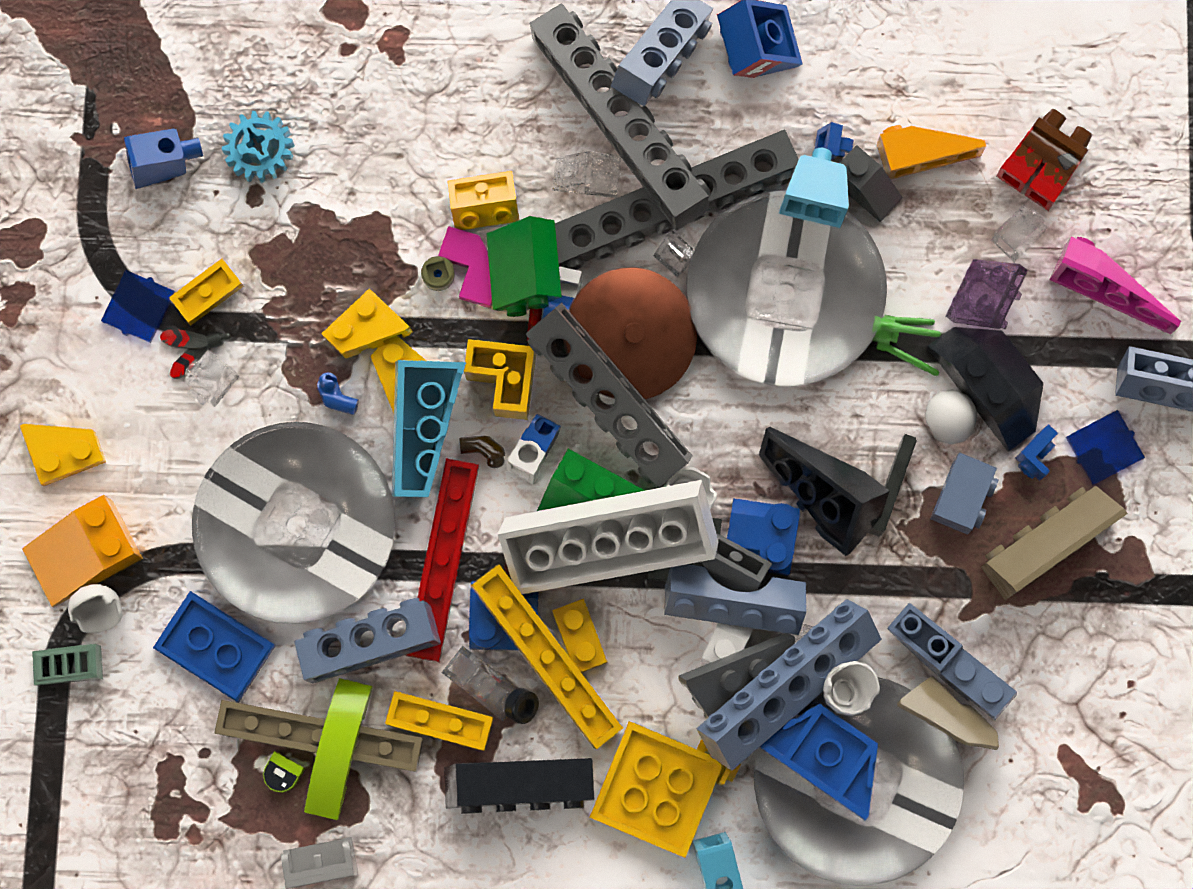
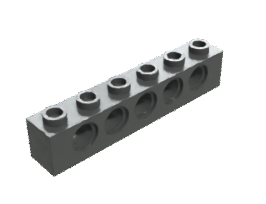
(607, 376)

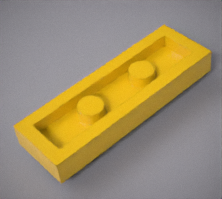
(439, 720)

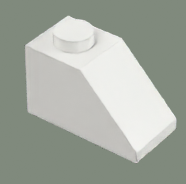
(726, 641)

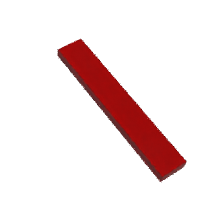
(446, 546)

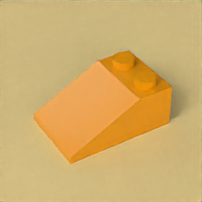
(81, 550)

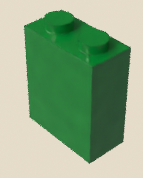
(524, 266)

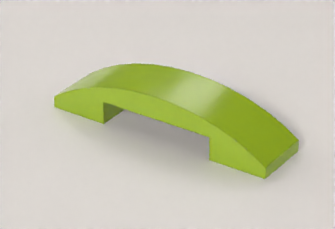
(337, 749)

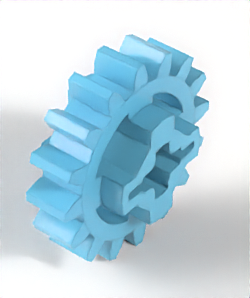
(271, 139)

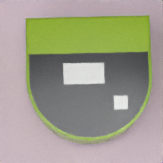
(281, 773)

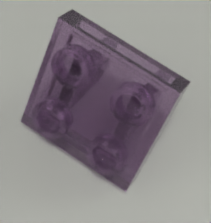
(987, 294)

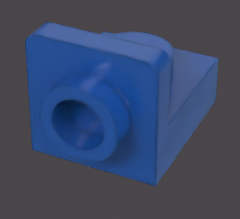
(1040, 447)

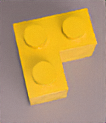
(509, 368)

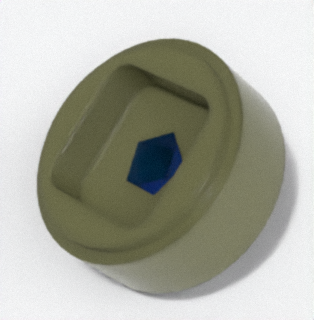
(437, 273)

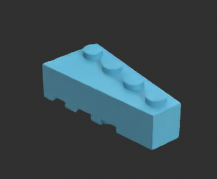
(421, 419)

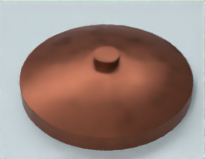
(639, 325)

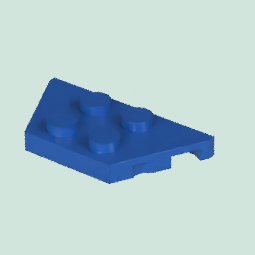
(828, 756)

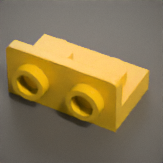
(483, 200)

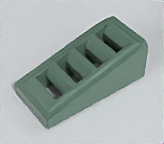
(94, 664)

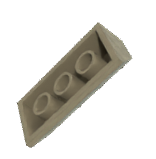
(1051, 541)

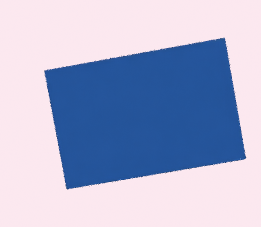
(214, 646)

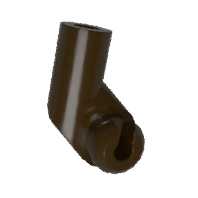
(486, 446)

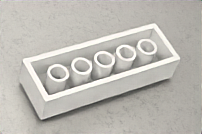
(609, 537)

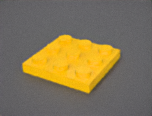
(656, 789)

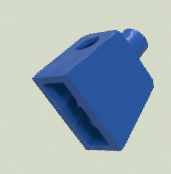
(159, 156)

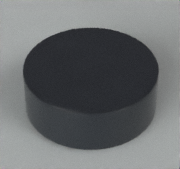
(521, 705)

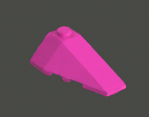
(1100, 278)

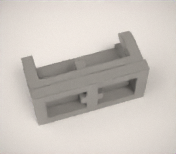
(319, 863)

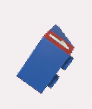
(758, 38)

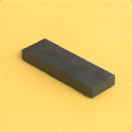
(895, 480)

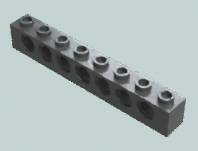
(773, 149)
(677, 205)

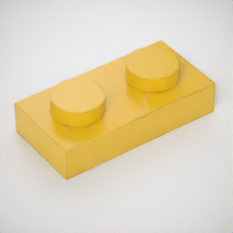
(206, 291)
(579, 635)

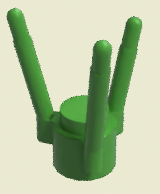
(889, 332)

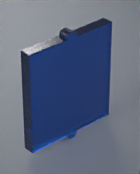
(137, 306)
(1105, 447)

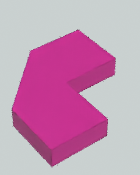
(469, 252)

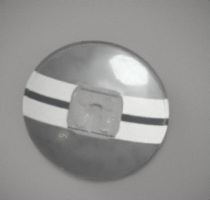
(775, 340)
(245, 515)
(911, 805)

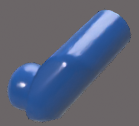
(332, 395)

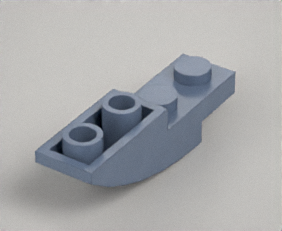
(951, 662)

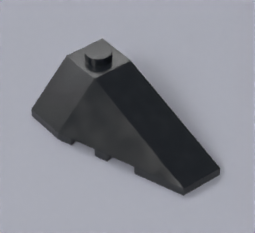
(833, 492)

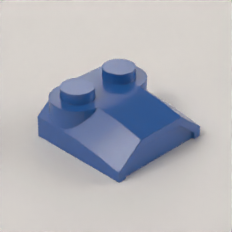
(766, 531)
(484, 629)

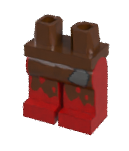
(1051, 149)

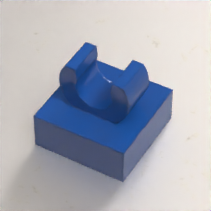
(830, 138)

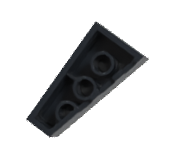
(519, 783)

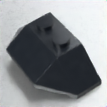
(994, 378)

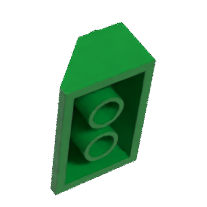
(582, 481)

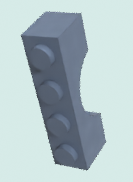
(697, 596)

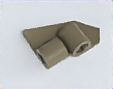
(940, 709)

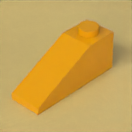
(921, 149)

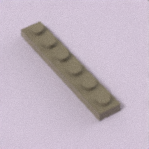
(304, 734)

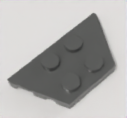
(722, 679)

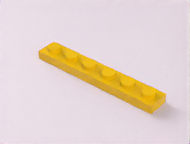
(546, 656)

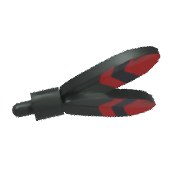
(195, 343)

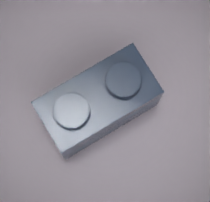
(964, 494)

